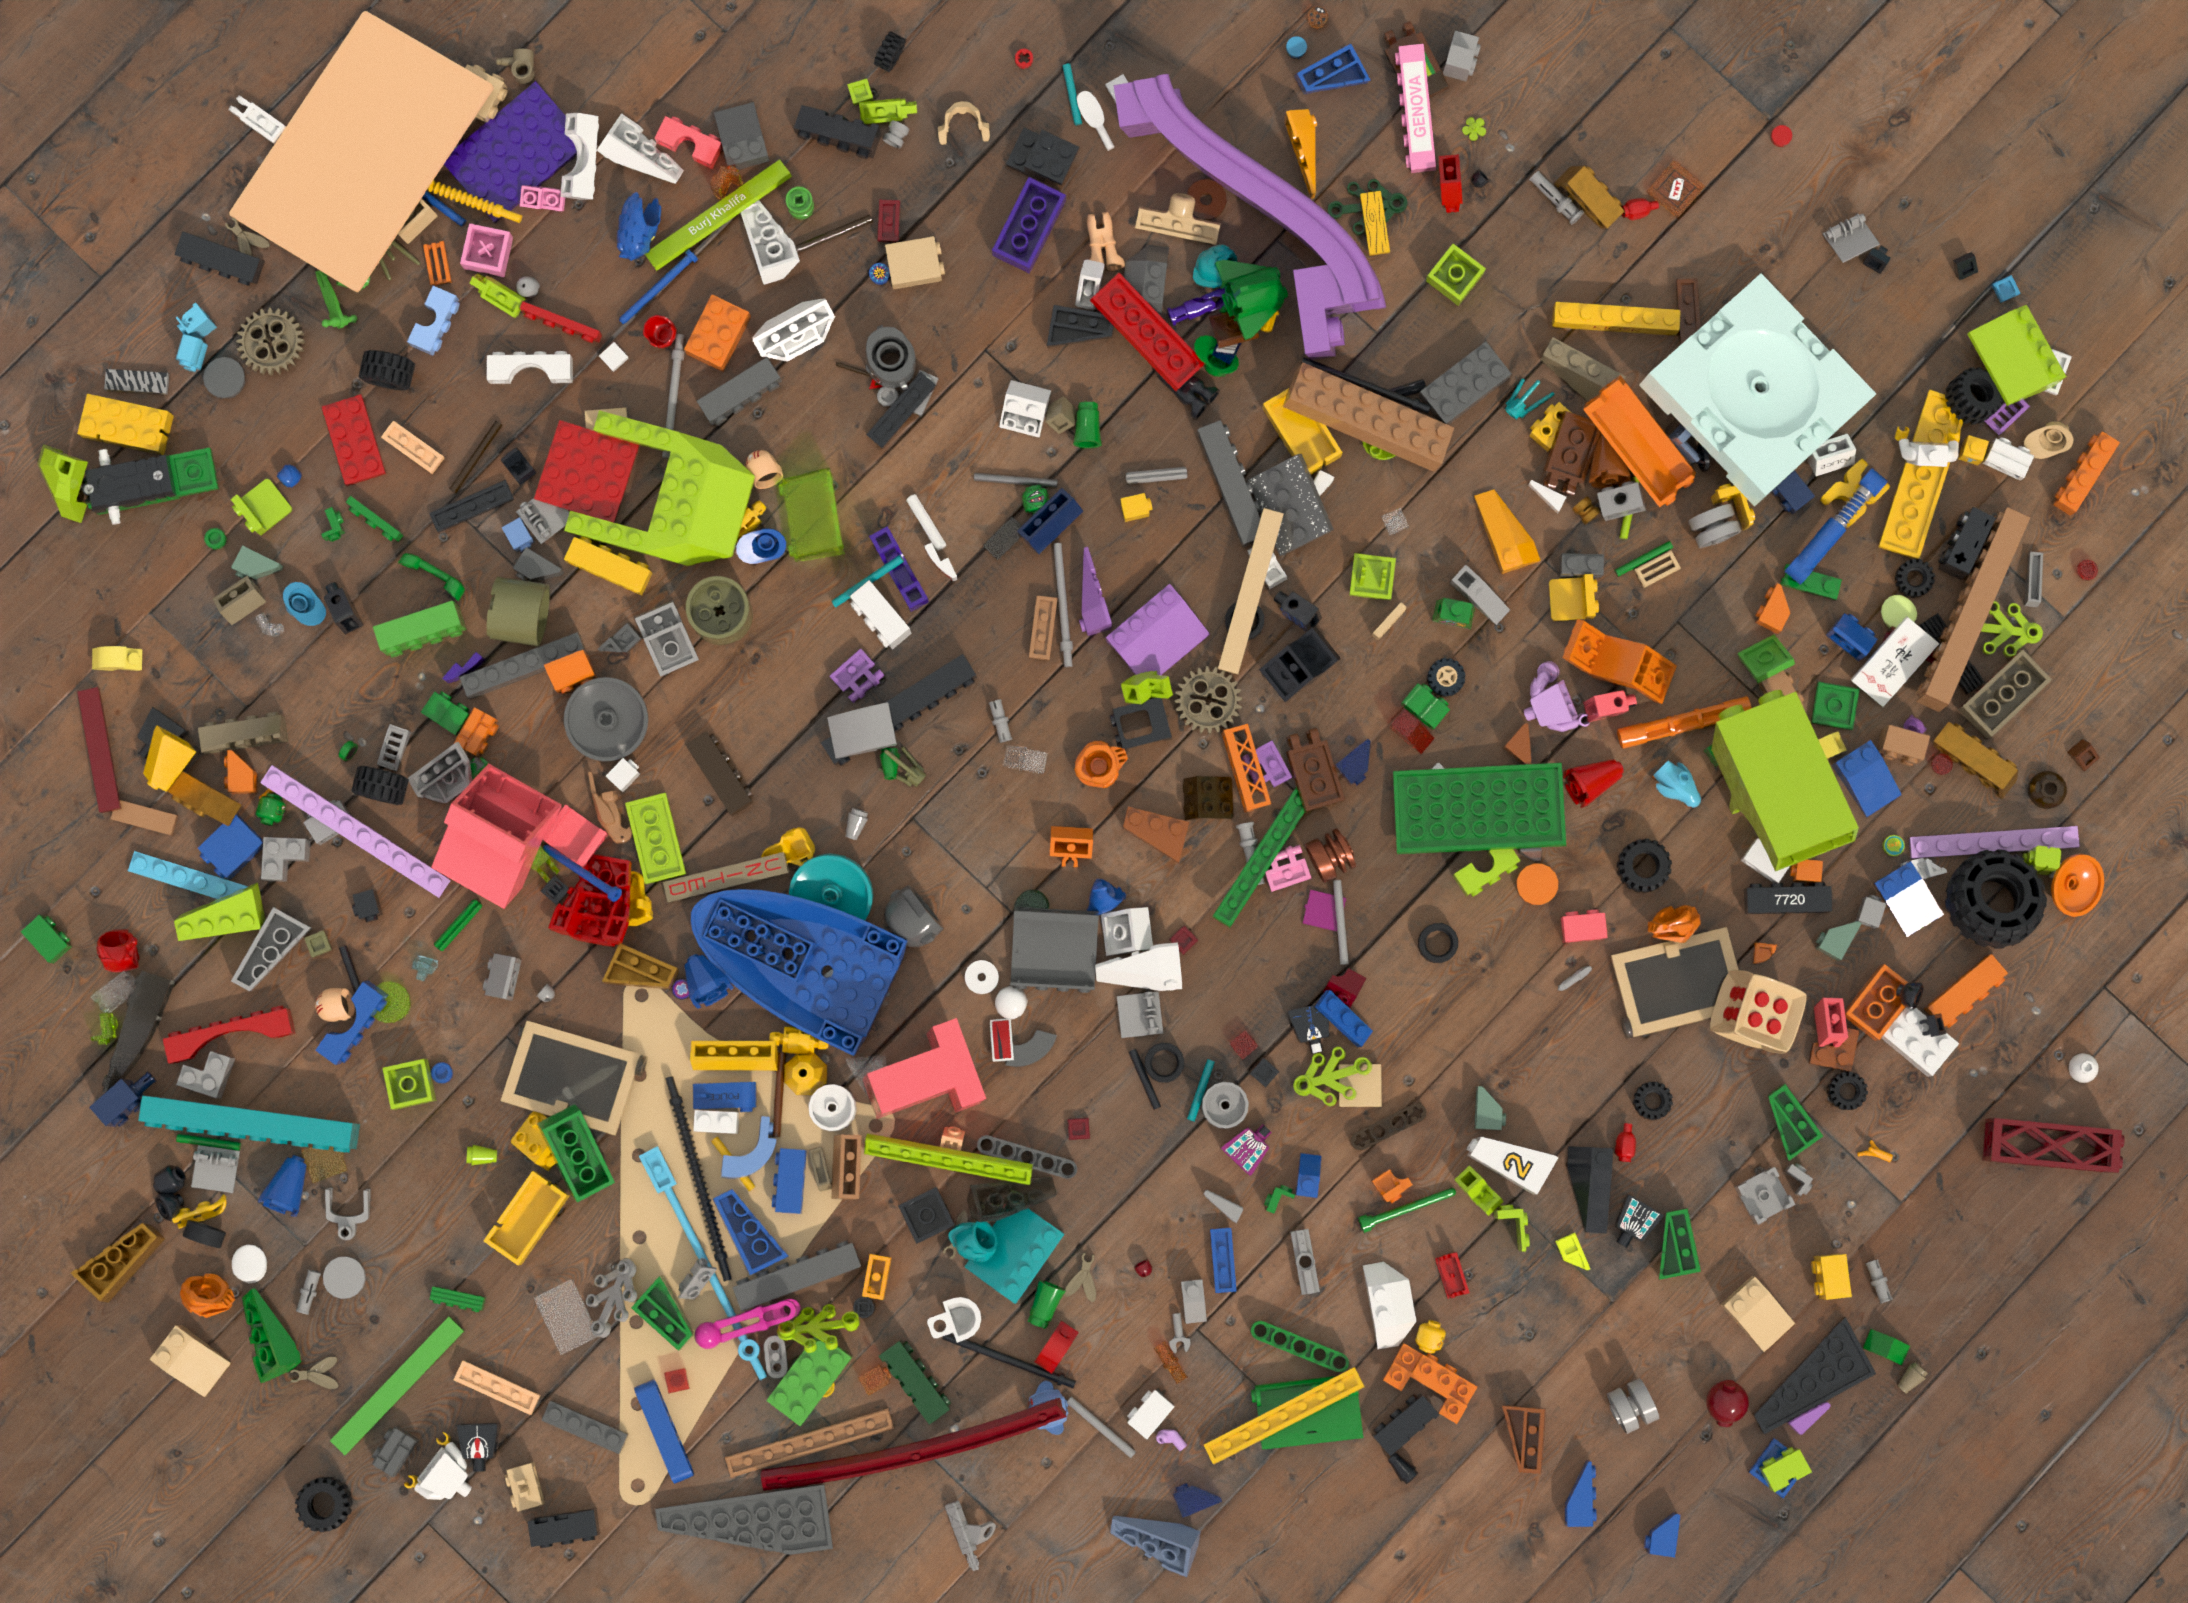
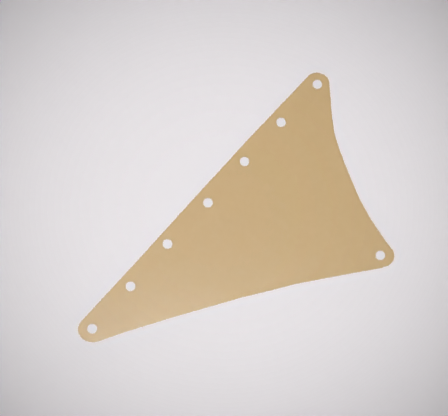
(665, 1036)

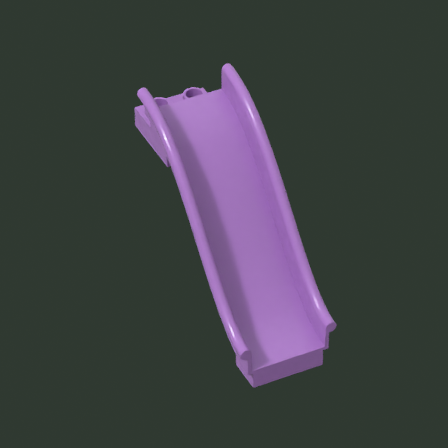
(1336, 288)

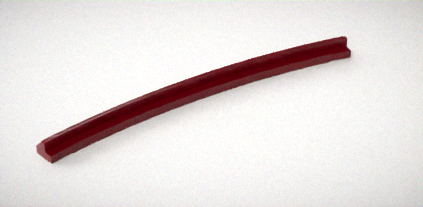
(914, 1452)

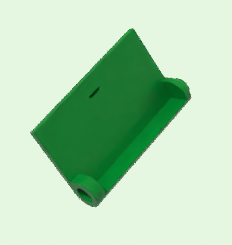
(1333, 1423)

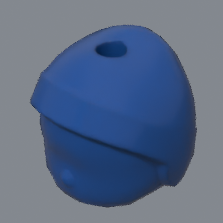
(289, 475)

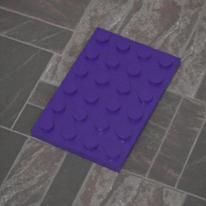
(514, 149)

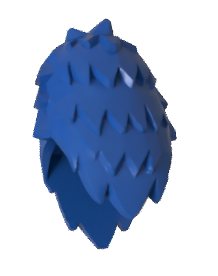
(637, 228)

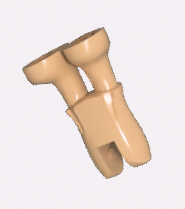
(1104, 239)

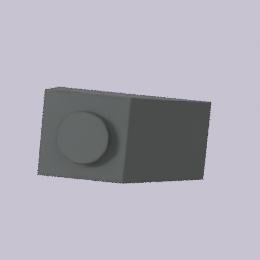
(535, 567)

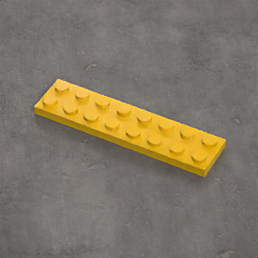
(1919, 485)

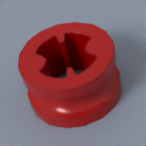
(1023, 65)

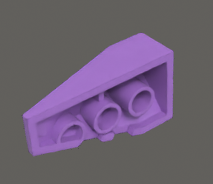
(1094, 609)

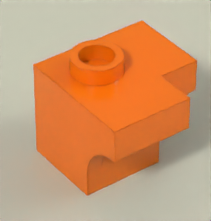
(1390, 1187)

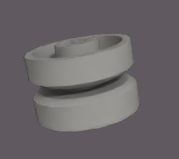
(1714, 526)
(1225, 1117)

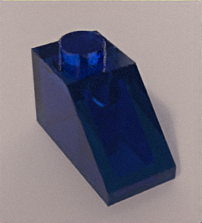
(1355, 764)
(1194, 1499)

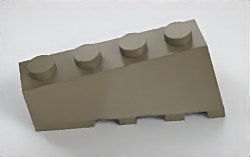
(1577, 369)
(243, 734)

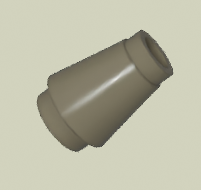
(1912, 1377)

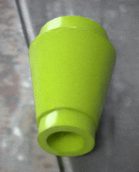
(480, 1155)

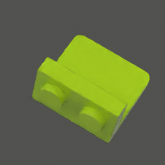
(262, 507)
(1521, 1219)

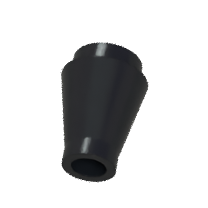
(1405, 1470)

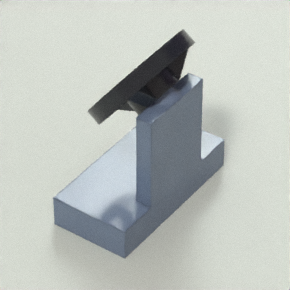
(1679, 439)

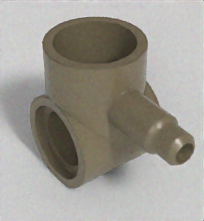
(521, 59)

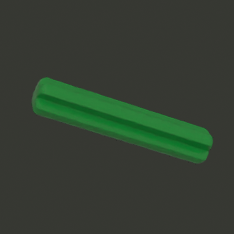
(457, 925)

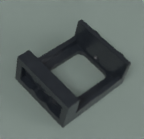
(1158, 721)

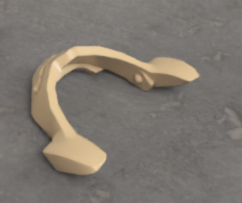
(962, 107)

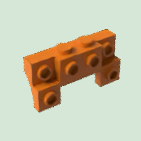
(1433, 1375)

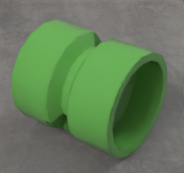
(800, 203)

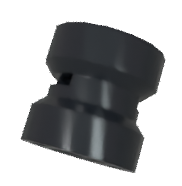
(866, 1309)

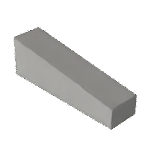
(2034, 579)

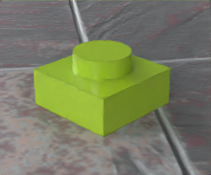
(860, 91)

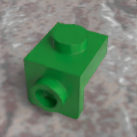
(335, 519)
(1273, 1199)

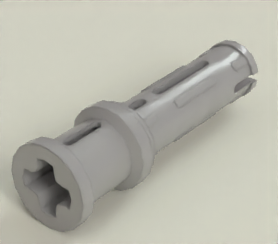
(1563, 203)
(1248, 841)

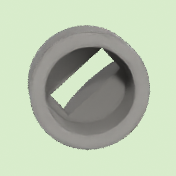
(546, 993)

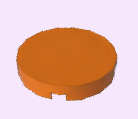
(1537, 884)

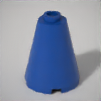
(286, 1187)

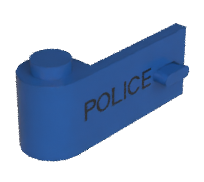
(725, 1095)

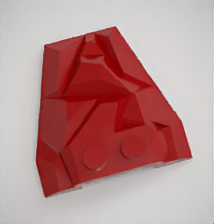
(588, 912)

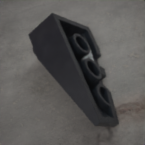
(1591, 1182)

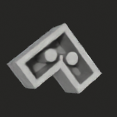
(1461, 56)
(278, 853)
(210, 1080)

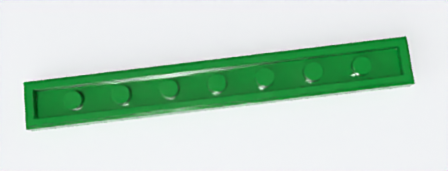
(1260, 860)

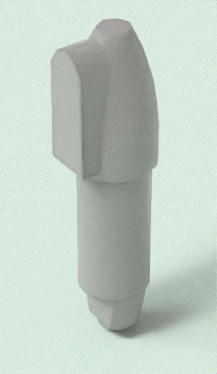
(1578, 975)

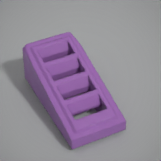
(2024, 406)
(1807, 1419)

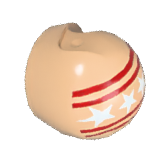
(763, 463)
(330, 1006)

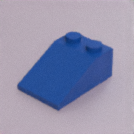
(1867, 778)

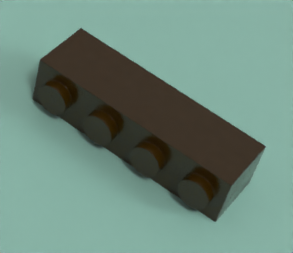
(719, 774)

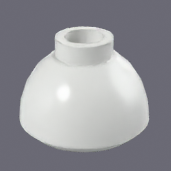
(2083, 1068)

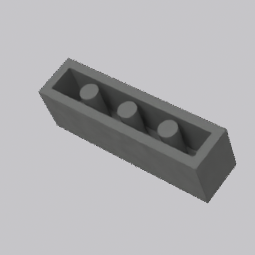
(739, 391)

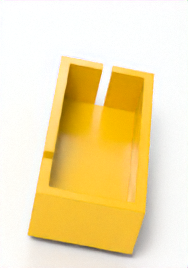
(125, 424)
(1302, 434)
(526, 1218)

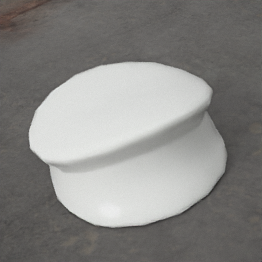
(249, 1263)

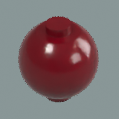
(1727, 1402)

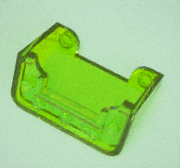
(812, 515)

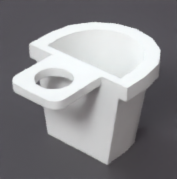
(961, 1318)

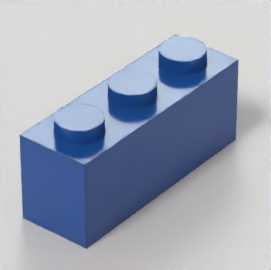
(789, 1180)

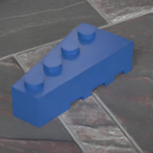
(749, 1236)

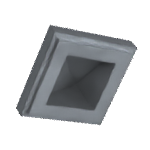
(1531, 853)

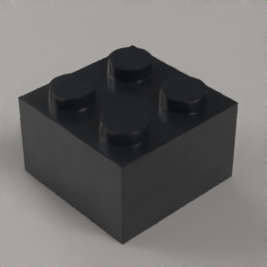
(926, 1215)

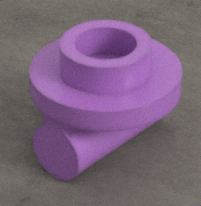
(1914, 725)

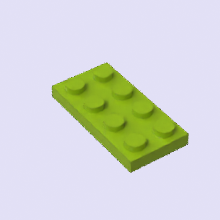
(655, 838)

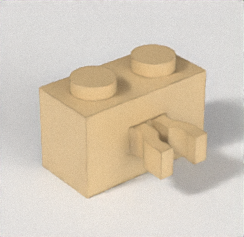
(524, 1486)

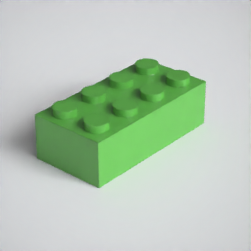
(420, 628)
(808, 1381)

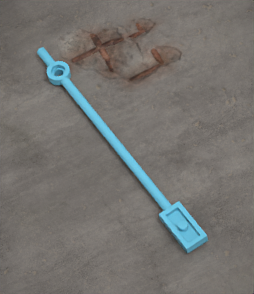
(664, 1181)

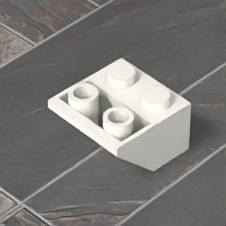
(1024, 408)

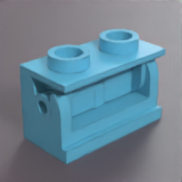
(196, 322)

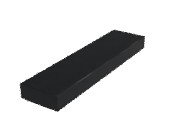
(901, 410)
(471, 506)

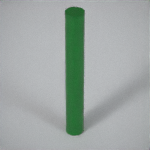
(1643, 558)
(208, 1142)

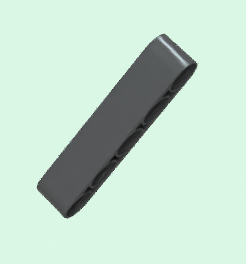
(1038, 1156)

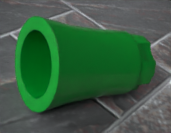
(1087, 426)
(1045, 1303)

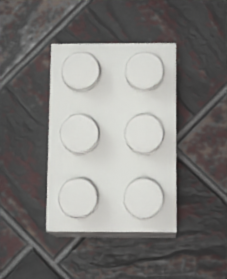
(879, 615)
(1922, 1051)

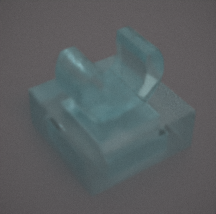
(424, 966)

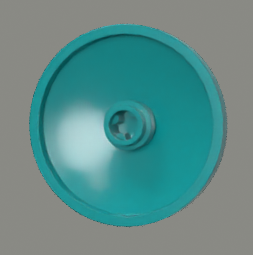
(835, 883)

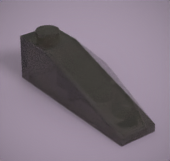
(1006, 1198)

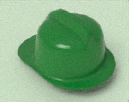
(1214, 366)

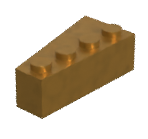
(1977, 758)
(118, 1262)

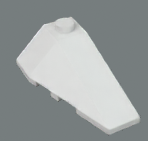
(632, 149)
(1152, 969)

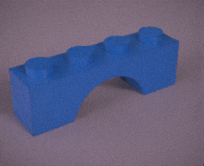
(367, 1001)

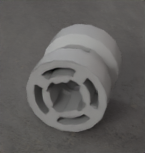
(897, 132)

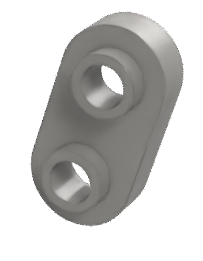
(775, 1356)

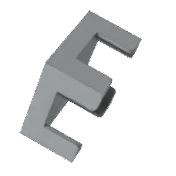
(1764, 1195)

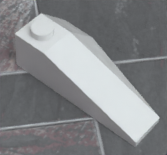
(771, 246)

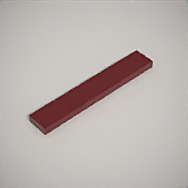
(99, 750)

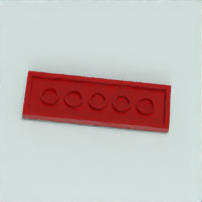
(1147, 331)

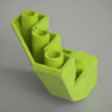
(64, 478)

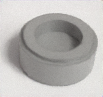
(887, 396)

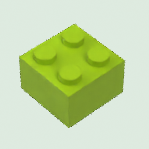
(1455, 274)
(409, 1084)

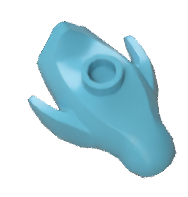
(1677, 784)

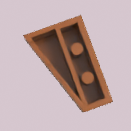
(1157, 831)
(1527, 1435)

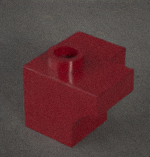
(1346, 986)

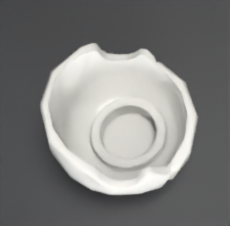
(1011, 1002)

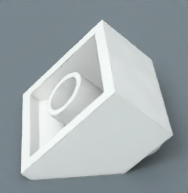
(1127, 931)

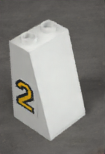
(1515, 1163)

